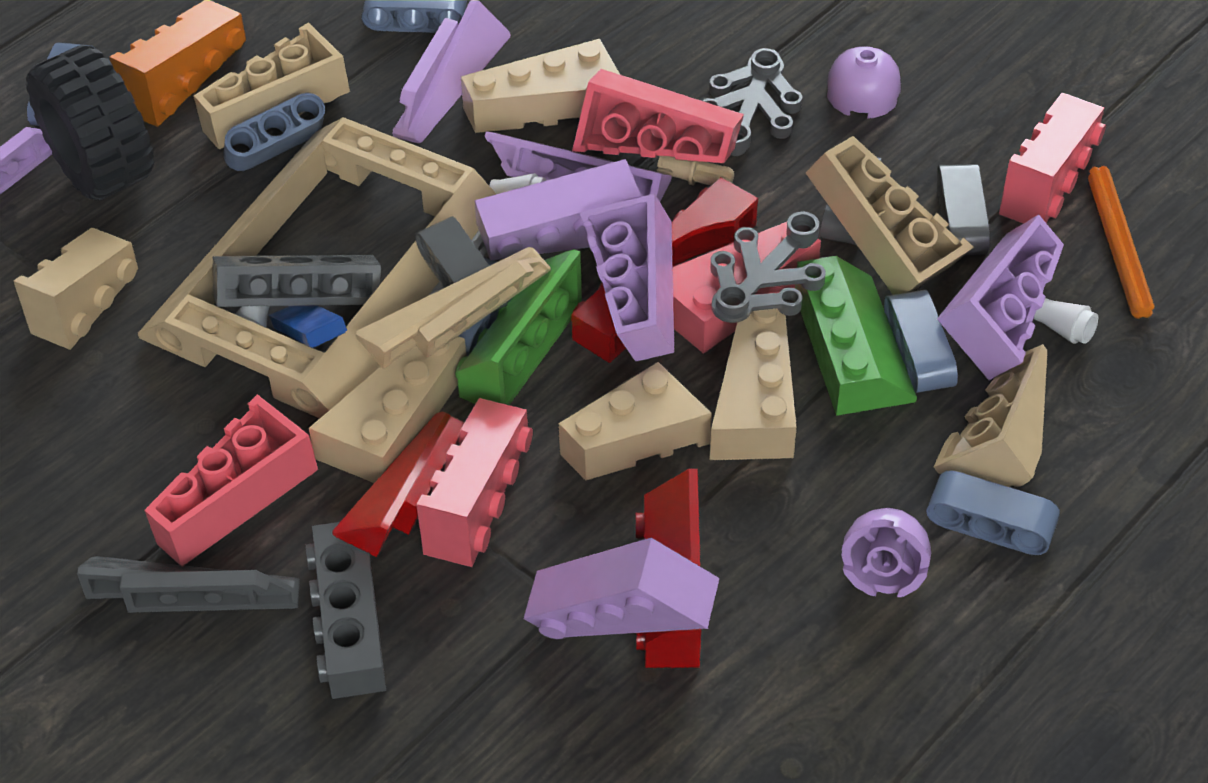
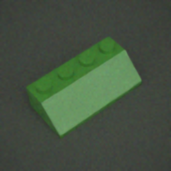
(522, 334)
(854, 340)

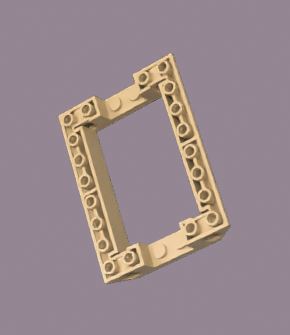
(297, 373)

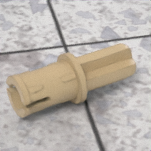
(694, 170)

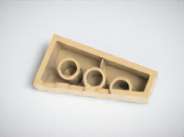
(294, 68)
(533, 88)
(884, 218)
(756, 395)
(386, 411)

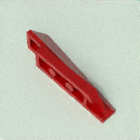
(395, 494)

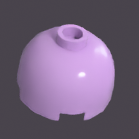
(864, 82)
(886, 552)

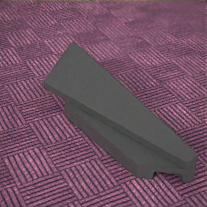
(187, 588)

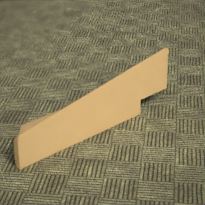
(451, 310)

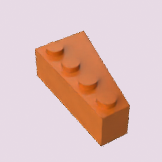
(179, 58)

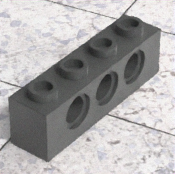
(294, 280)
(353, 668)

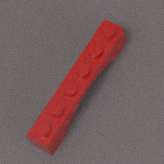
(696, 230)

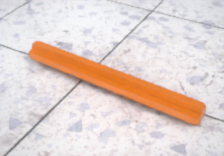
(1121, 242)

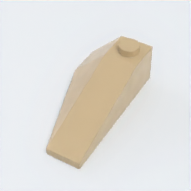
(1005, 429)

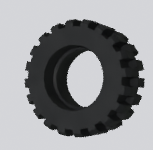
(90, 122)

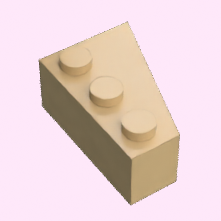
(76, 287)
(632, 423)

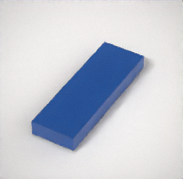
(308, 324)

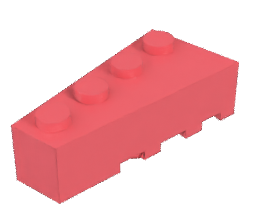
(653, 122)
(1051, 159)
(696, 286)
(231, 482)
(473, 484)

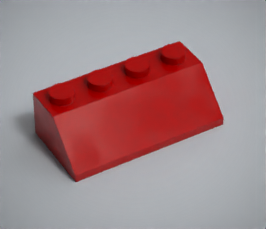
(672, 520)

